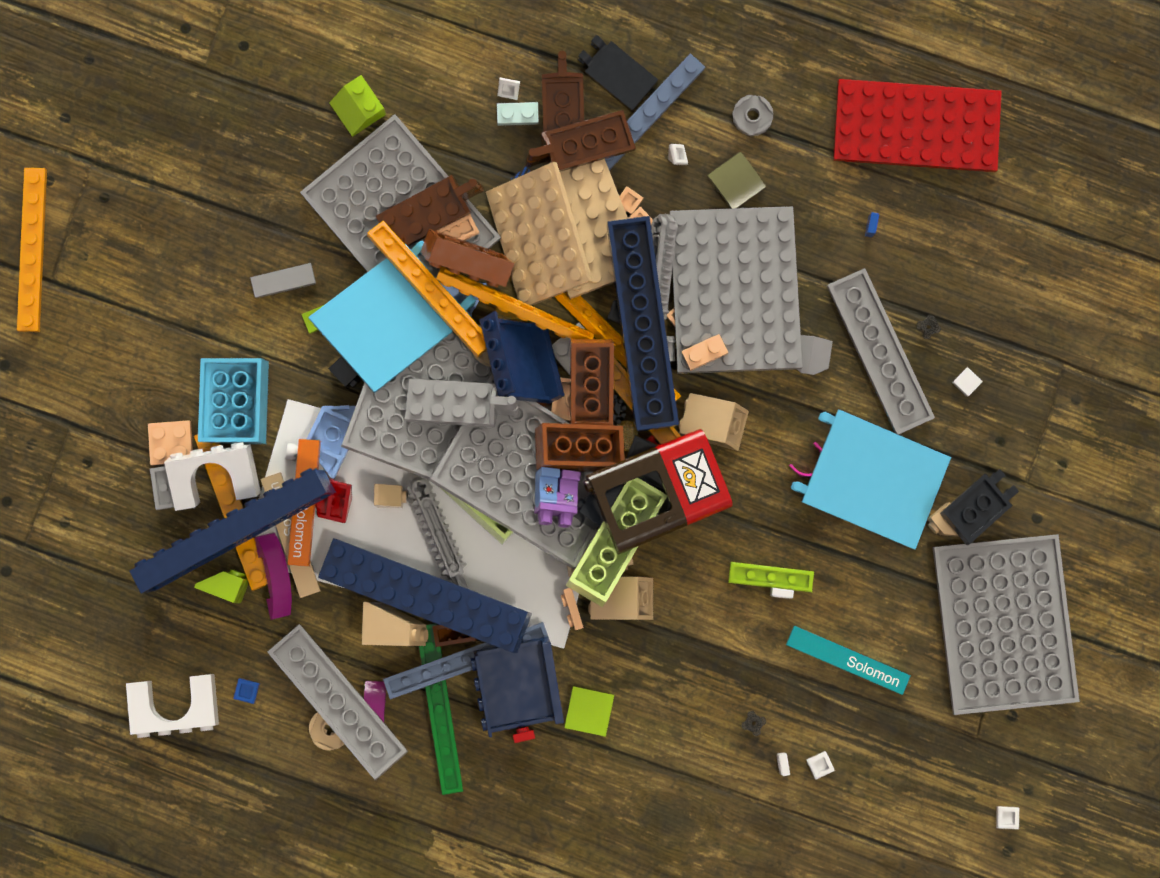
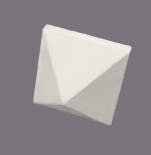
(508, 88)
(677, 154)

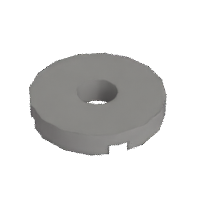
(748, 126)

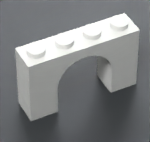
(235, 459)
(145, 718)

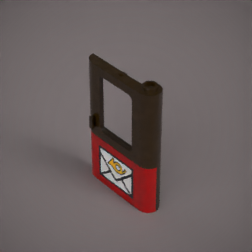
(689, 480)

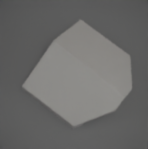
(815, 354)

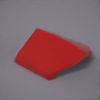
(337, 505)

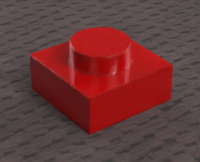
(523, 734)

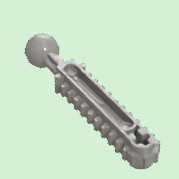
(664, 237)
(437, 531)

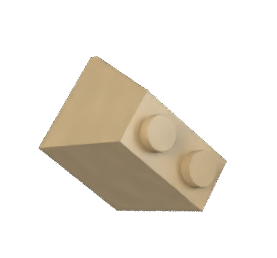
(719, 419)
(628, 601)
(390, 626)

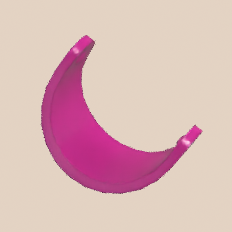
(803, 474)

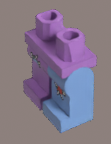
(556, 495)

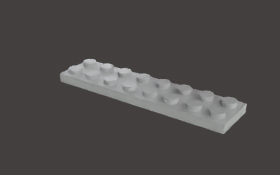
(880, 351)
(337, 702)

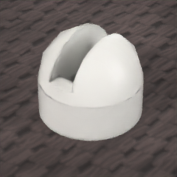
(291, 452)

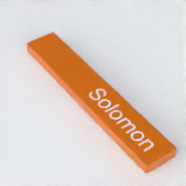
(303, 522)

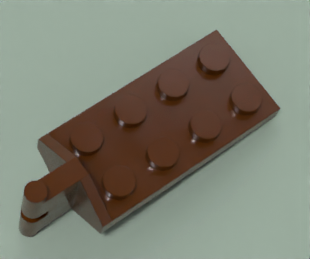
(562, 97)
(584, 142)
(430, 209)

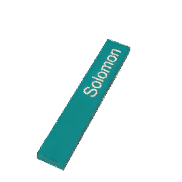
(848, 660)

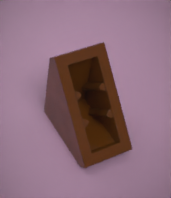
(446, 636)

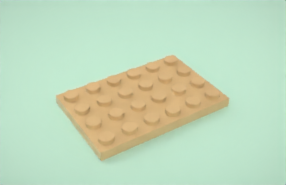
(593, 204)
(539, 235)

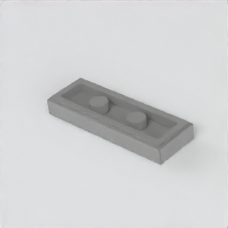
(283, 280)

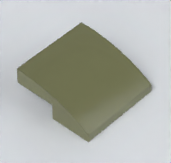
(736, 180)

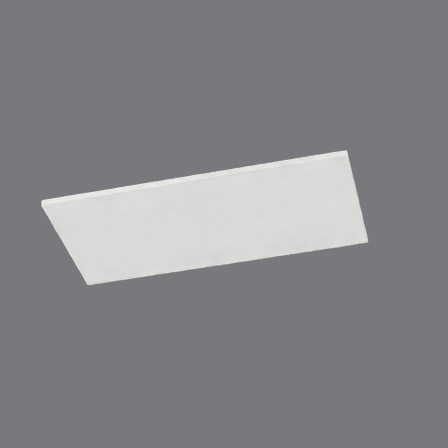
(507, 572)

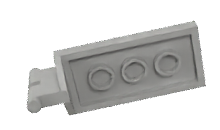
(456, 403)

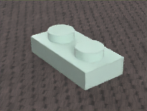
(517, 113)

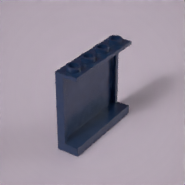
(521, 360)
(517, 686)

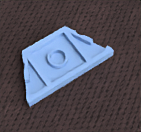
(330, 430)

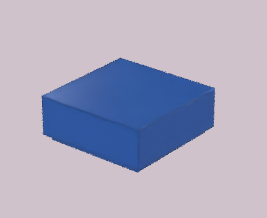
(872, 224)
(246, 691)

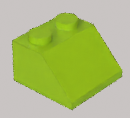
(357, 106)
(225, 585)

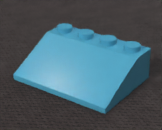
(233, 400)

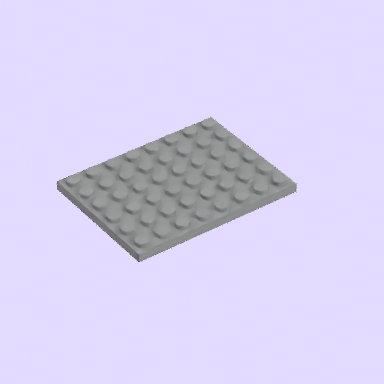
(373, 178)
(737, 281)
(379, 417)
(496, 475)
(1005, 624)

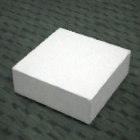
(967, 382)
(781, 593)
(783, 764)
(820, 765)
(1007, 817)

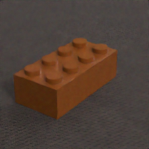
(466, 258)
(591, 381)
(578, 446)

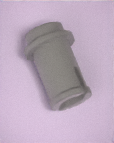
(671, 347)

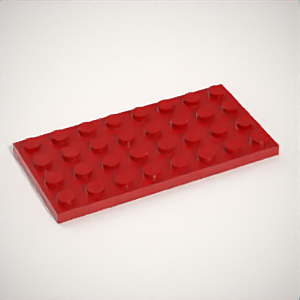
(917, 125)

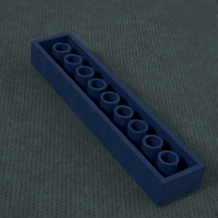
(642, 323)
(232, 531)
(425, 595)

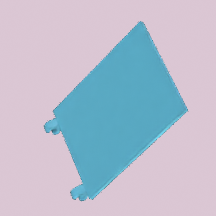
(382, 323)
(874, 479)

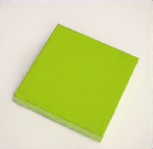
(589, 711)

